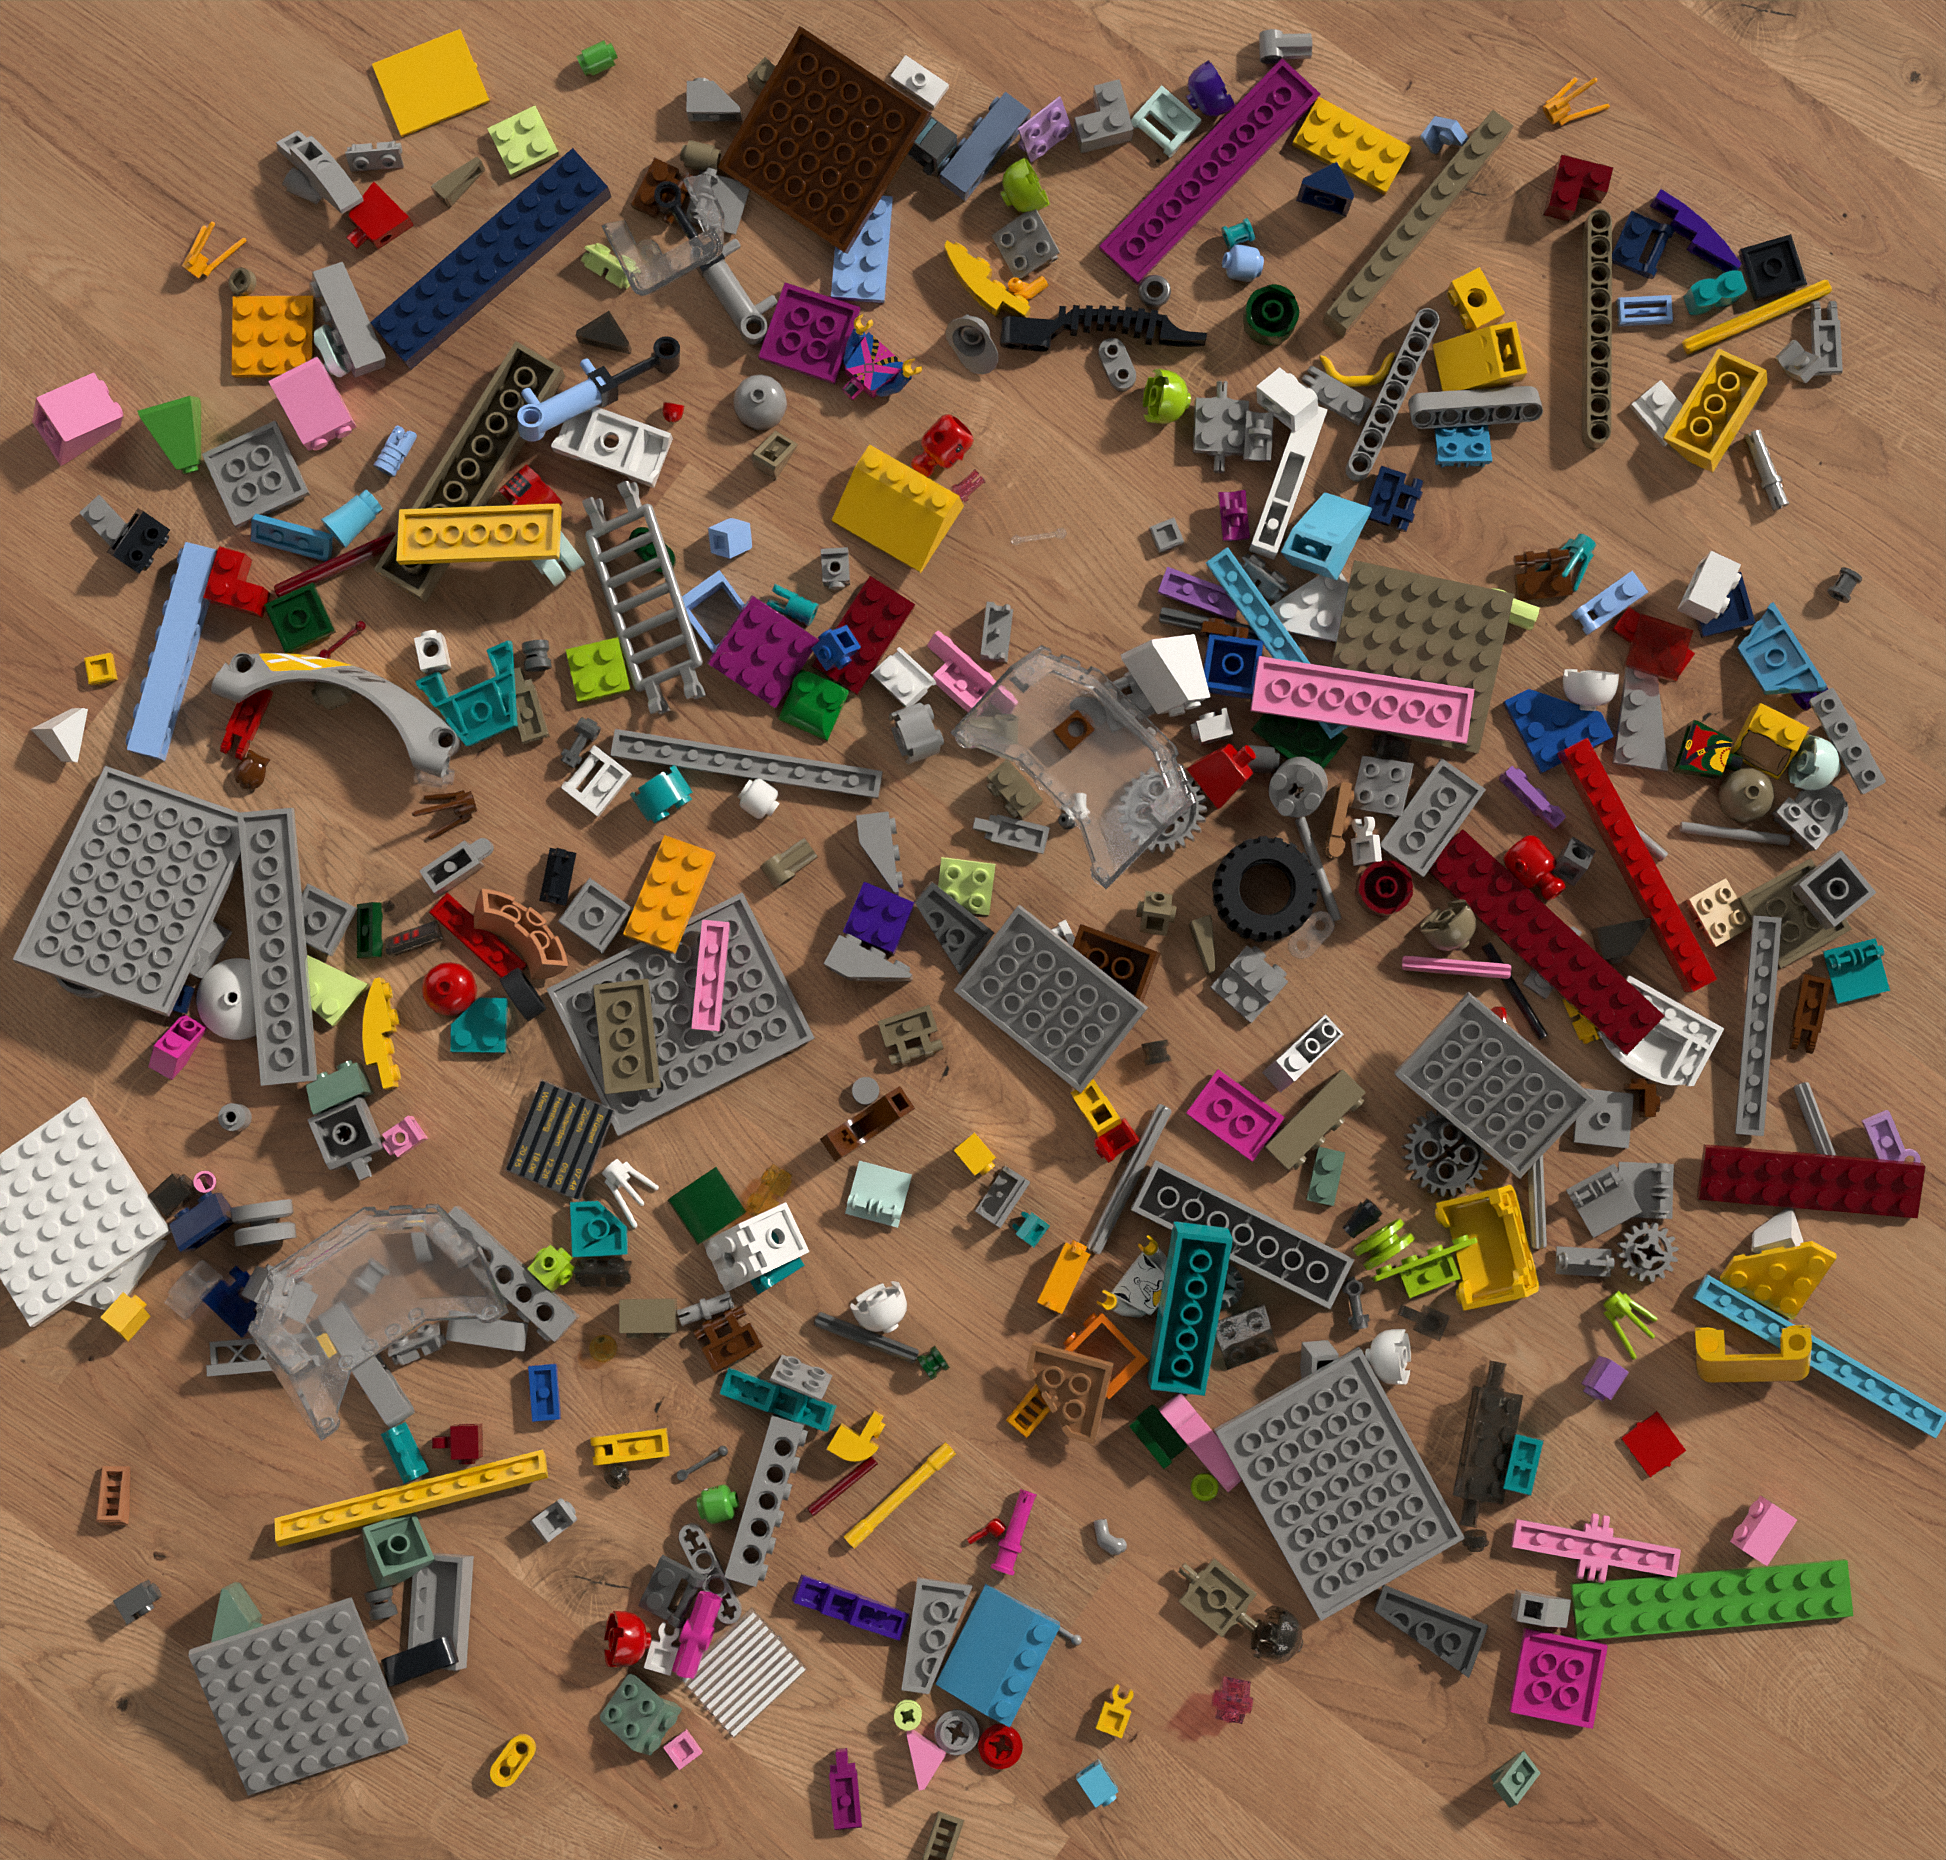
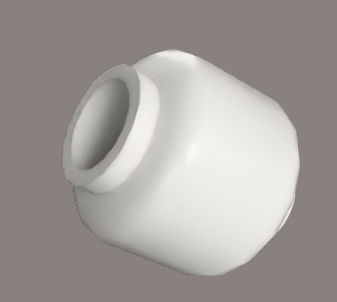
(758, 798)

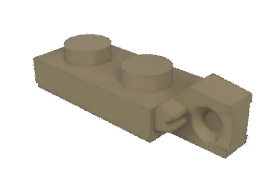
(529, 711)

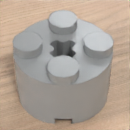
(916, 732)
(1290, 800)

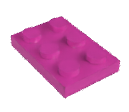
(1235, 1115)

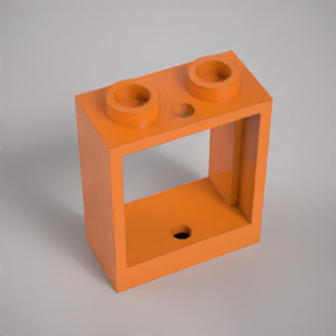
(1128, 1370)

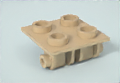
(1718, 913)

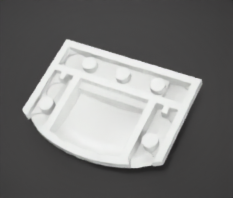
(1675, 1047)

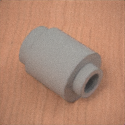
(242, 1120)

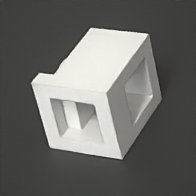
(1212, 727)

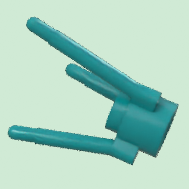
(1580, 550)

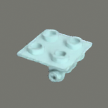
(878, 1194)

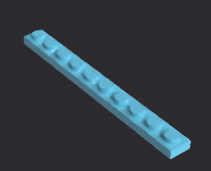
(1823, 1358)

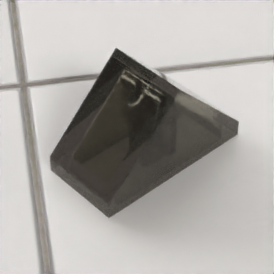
(604, 333)

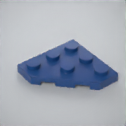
(1552, 725)

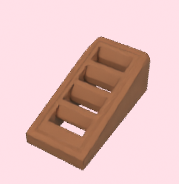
(124, 1495)

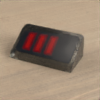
(413, 939)

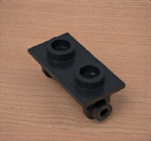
(557, 876)

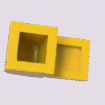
(1096, 1109)
(855, 1446)

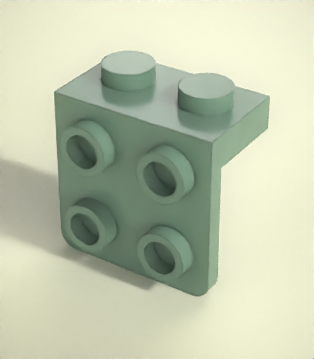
(639, 1715)

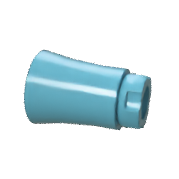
(352, 517)

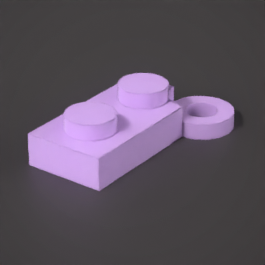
(1886, 1139)

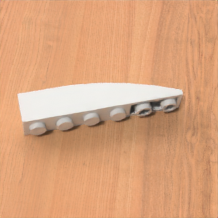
(1286, 487)

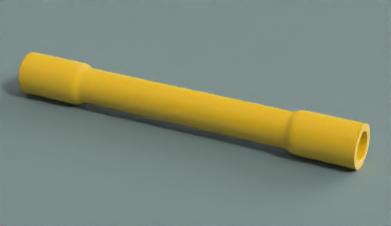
(867, 1525)

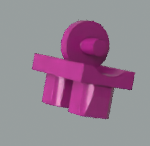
(1233, 515)

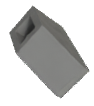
(1540, 1609)

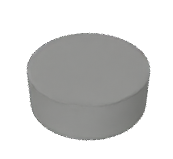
(865, 1090)

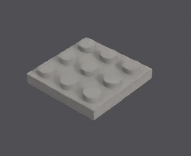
(255, 474)

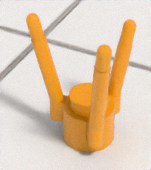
(1557, 108)
(196, 262)

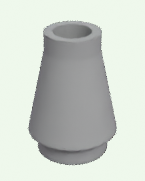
(299, 185)

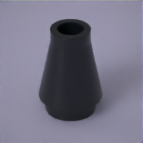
(1362, 1218)

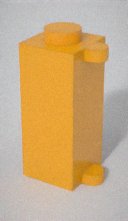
(1064, 1276)

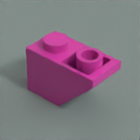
(176, 1046)

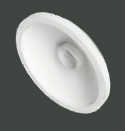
(217, 1012)

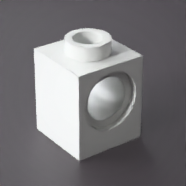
(438, 662)

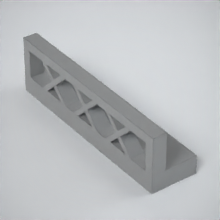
(233, 1367)

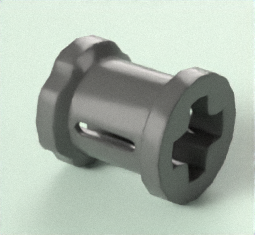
(1844, 585)

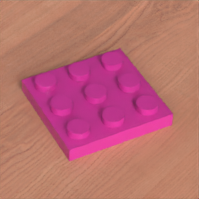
(1558, 1678)

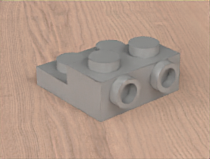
(1250, 983)

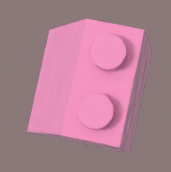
(313, 404)
(76, 417)

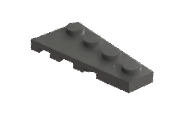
(1440, 1630)

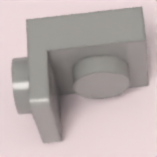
(1799, 363)

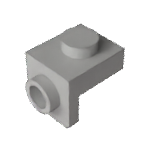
(554, 1520)

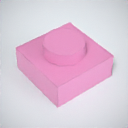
(682, 1749)

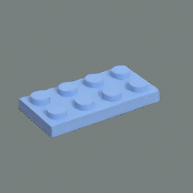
(863, 271)

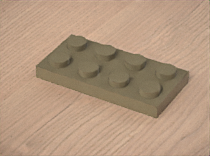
(627, 1036)

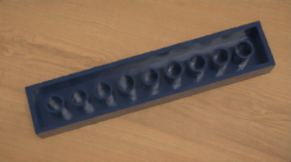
(491, 259)

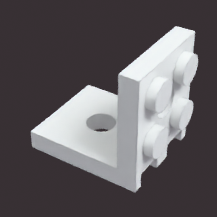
(753, 1247)

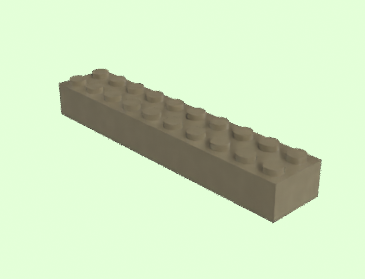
(477, 457)

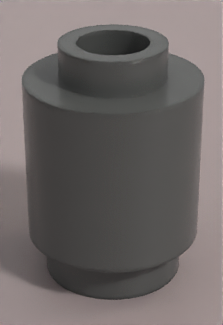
(1265, 759)

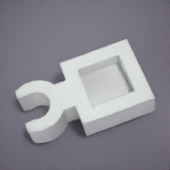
(1366, 846)
(662, 1652)

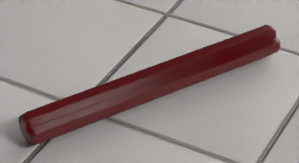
(335, 565)

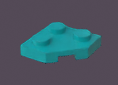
(481, 1027)
(596, 1230)

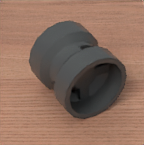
(536, 655)
(382, 1609)

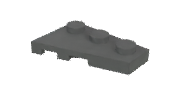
(953, 926)

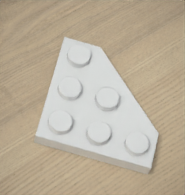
(1314, 608)

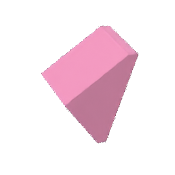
(925, 1757)

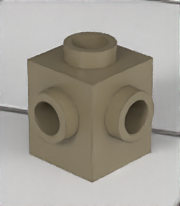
(1156, 913)

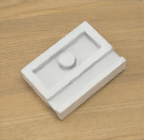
(1657, 410)
(903, 678)

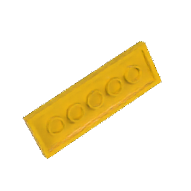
(479, 534)

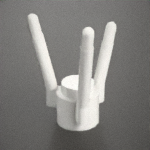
(618, 1175)

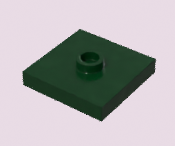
(299, 618)

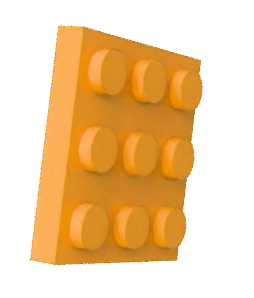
(271, 334)

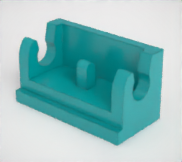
(1523, 1464)

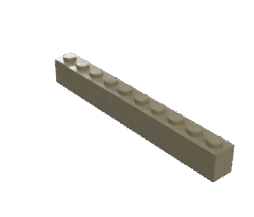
(1417, 223)

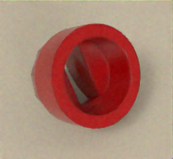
(672, 412)

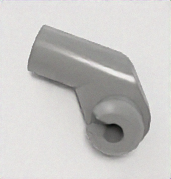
(1106, 1541)

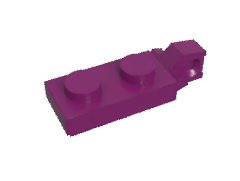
(845, 1792)

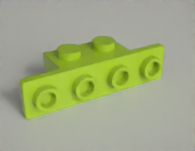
(1429, 1271)

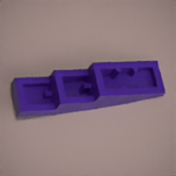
(1704, 239)
(850, 1607)

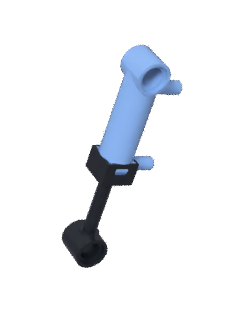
(596, 390)

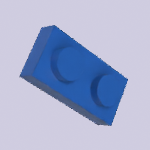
(544, 1392)

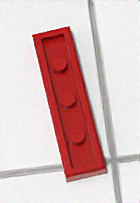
(480, 942)

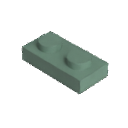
(1325, 1176)

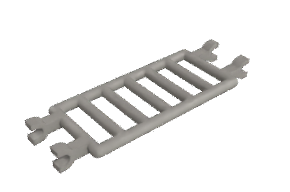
(686, 669)

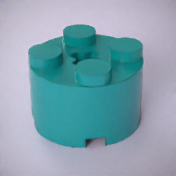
(661, 794)

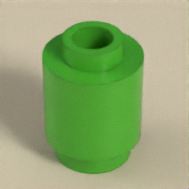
(597, 58)

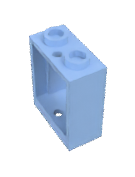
(700, 594)

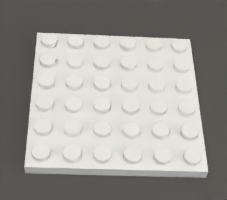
(69, 1212)

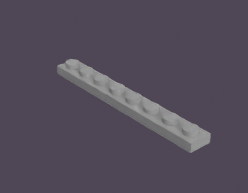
(1758, 1025)

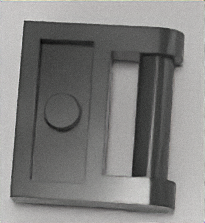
(663, 1587)

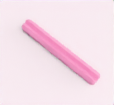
(1456, 967)

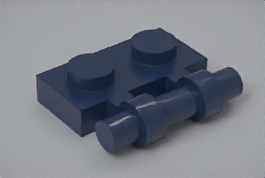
(1385, 495)

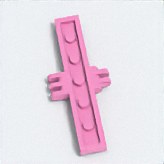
(1595, 1548)

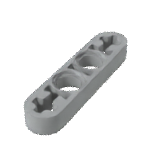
(713, 1571)

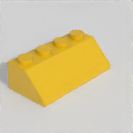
(1716, 409)

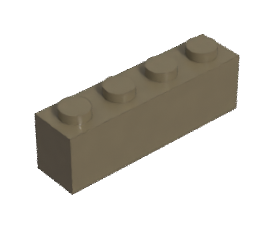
(1314, 1119)

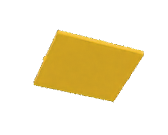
(430, 82)

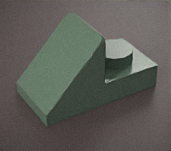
(1515, 1778)

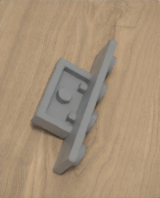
(1847, 741)

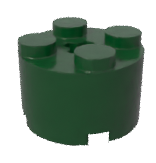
(1271, 330)

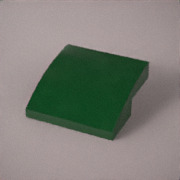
(706, 1206)

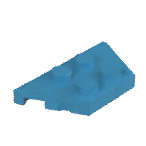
(1778, 657)

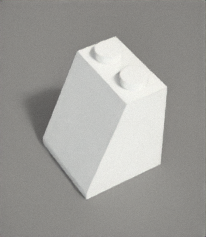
(1169, 673)

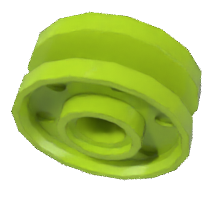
(1383, 1244)

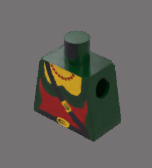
(1705, 752)

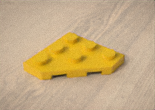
(1780, 1276)

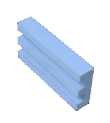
(1621, 312)

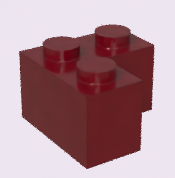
(1572, 180)

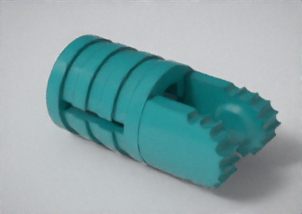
(797, 606)

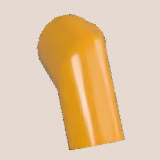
(1027, 290)

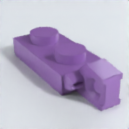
(1531, 797)

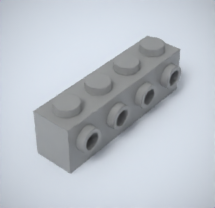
(348, 320)

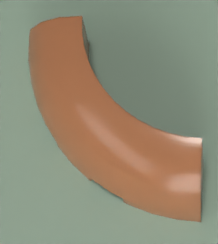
(524, 930)

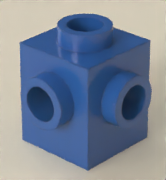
(836, 648)

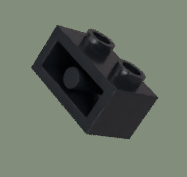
(139, 541)

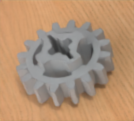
(1645, 1263)

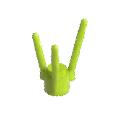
(1619, 1306)

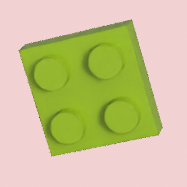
(598, 670)

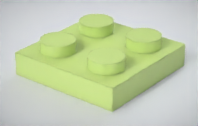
(523, 141)

